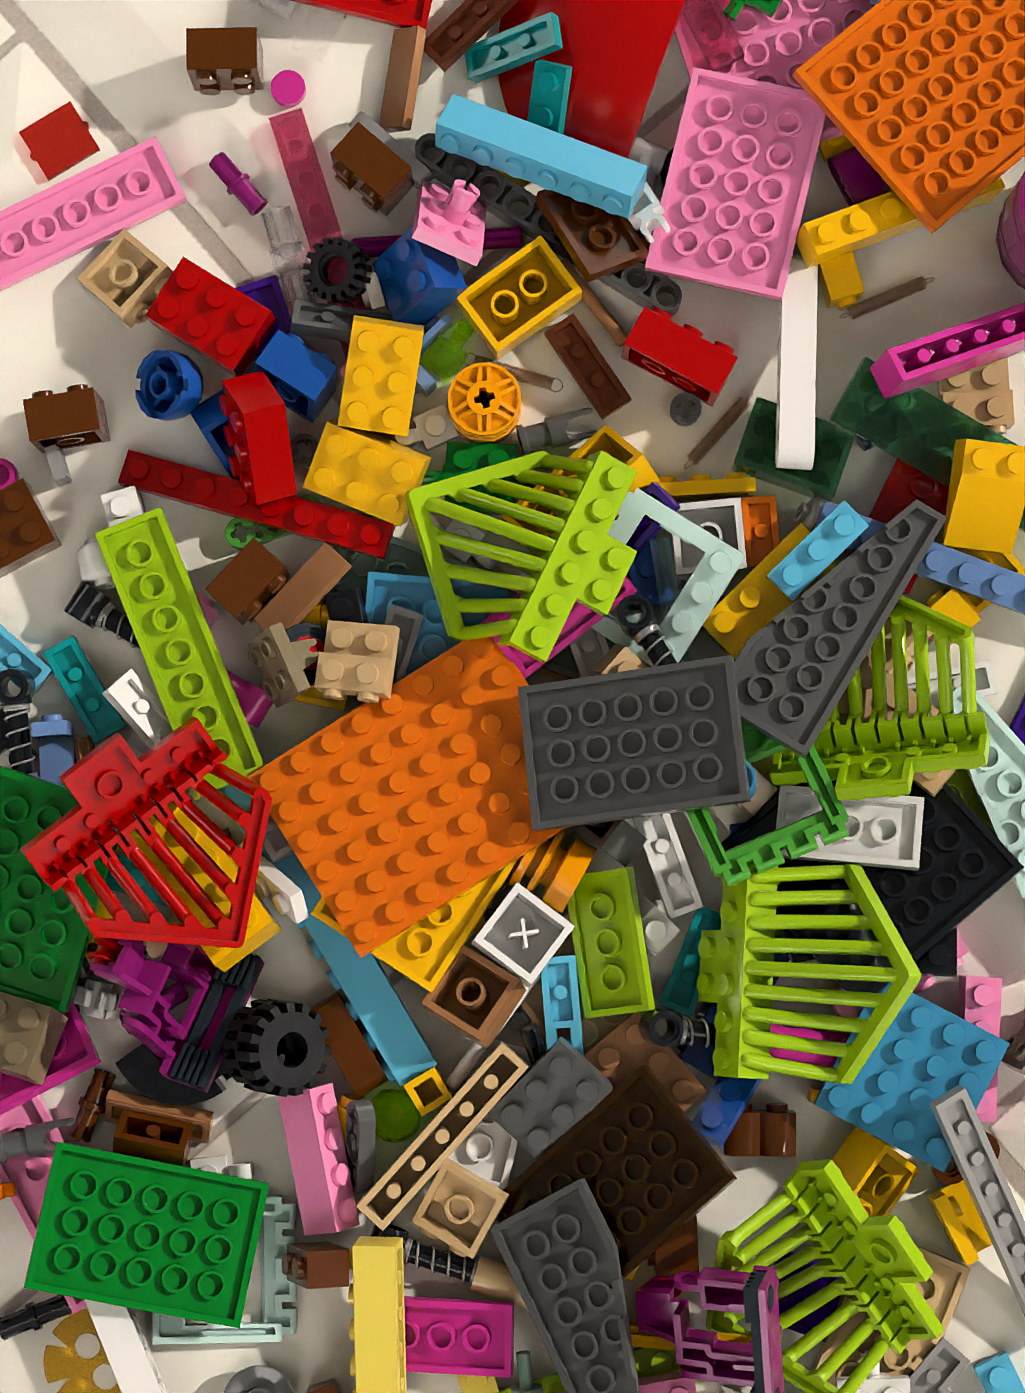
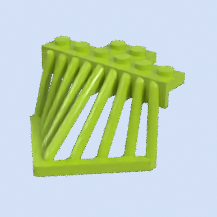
(574, 562)
(885, 753)
(740, 970)
(867, 1254)

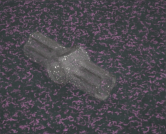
(287, 255)

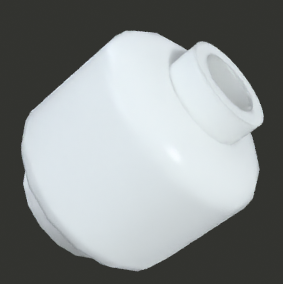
(93, 566)

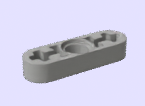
(419, 170)

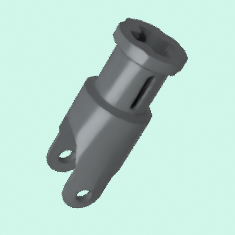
(551, 432)
(31, 1140)

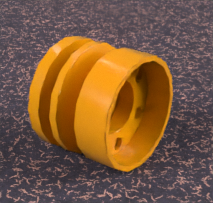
(469, 416)
(555, 869)

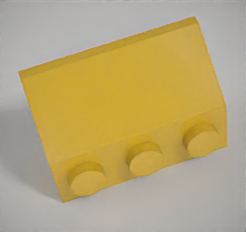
(874, 1171)

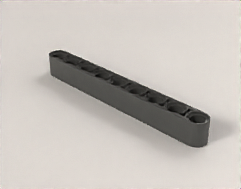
(528, 222)

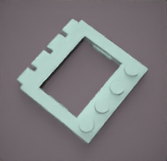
(701, 589)
(274, 1291)

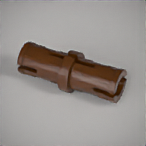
(92, 1105)

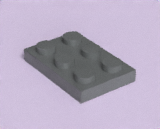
(550, 1098)

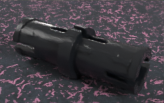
(33, 1316)

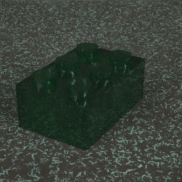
(758, 446)

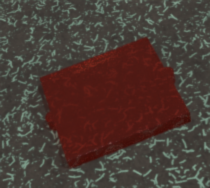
(59, 141)

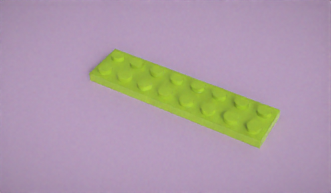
(176, 636)

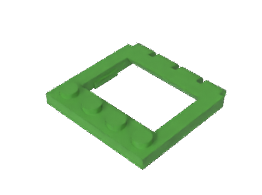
(795, 837)

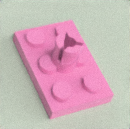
(450, 220)

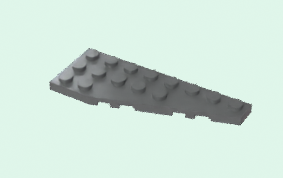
(811, 650)
(572, 1288)

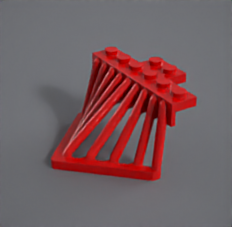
(119, 796)

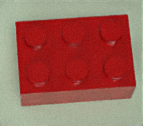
(211, 317)
(679, 355)
(258, 437)

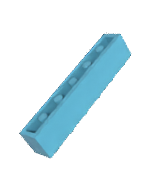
(540, 156)

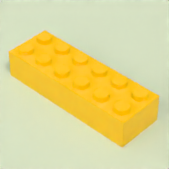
(261, 922)

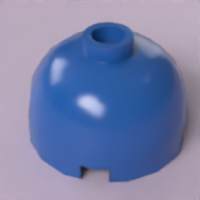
(169, 385)

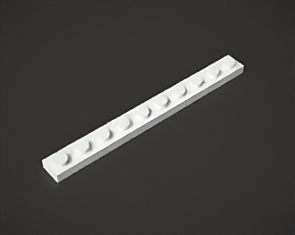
(663, 845)

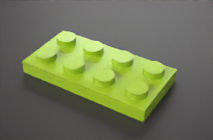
(610, 944)

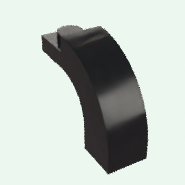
(142, 1072)

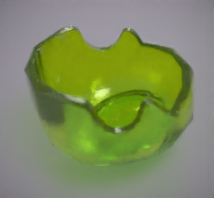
(395, 1115)

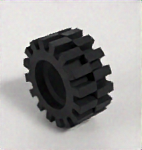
(319, 270)

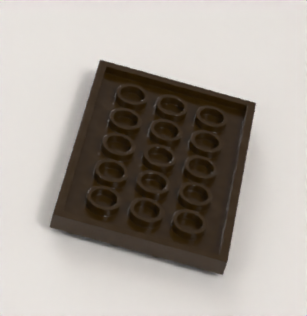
(640, 1163)

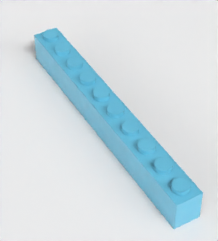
(363, 980)

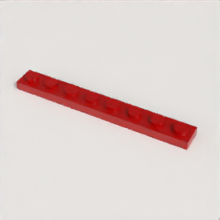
(286, 514)

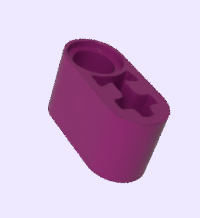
(855, 177)

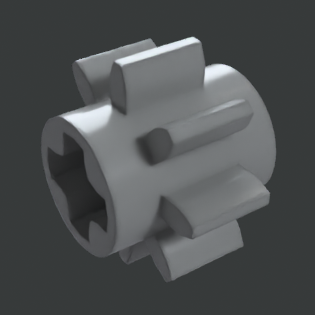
(96, 998)

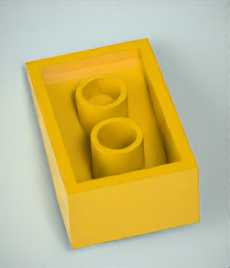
(985, 496)

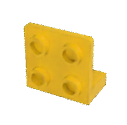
(960, 1221)

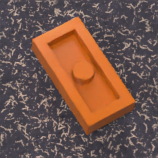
(759, 527)

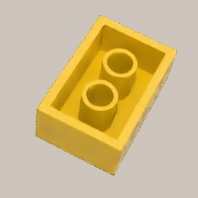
(519, 297)
(380, 375)
(366, 471)

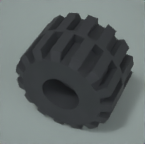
(276, 1047)

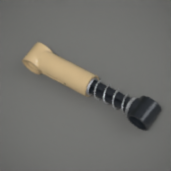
(483, 1275)

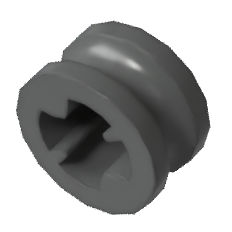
(676, 403)
(294, 449)

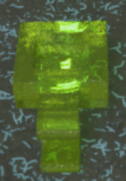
(447, 356)

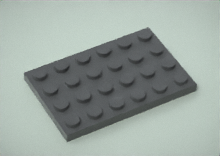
(633, 743)

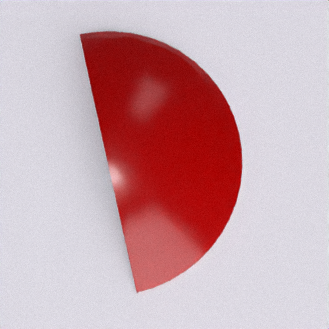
(614, 61)

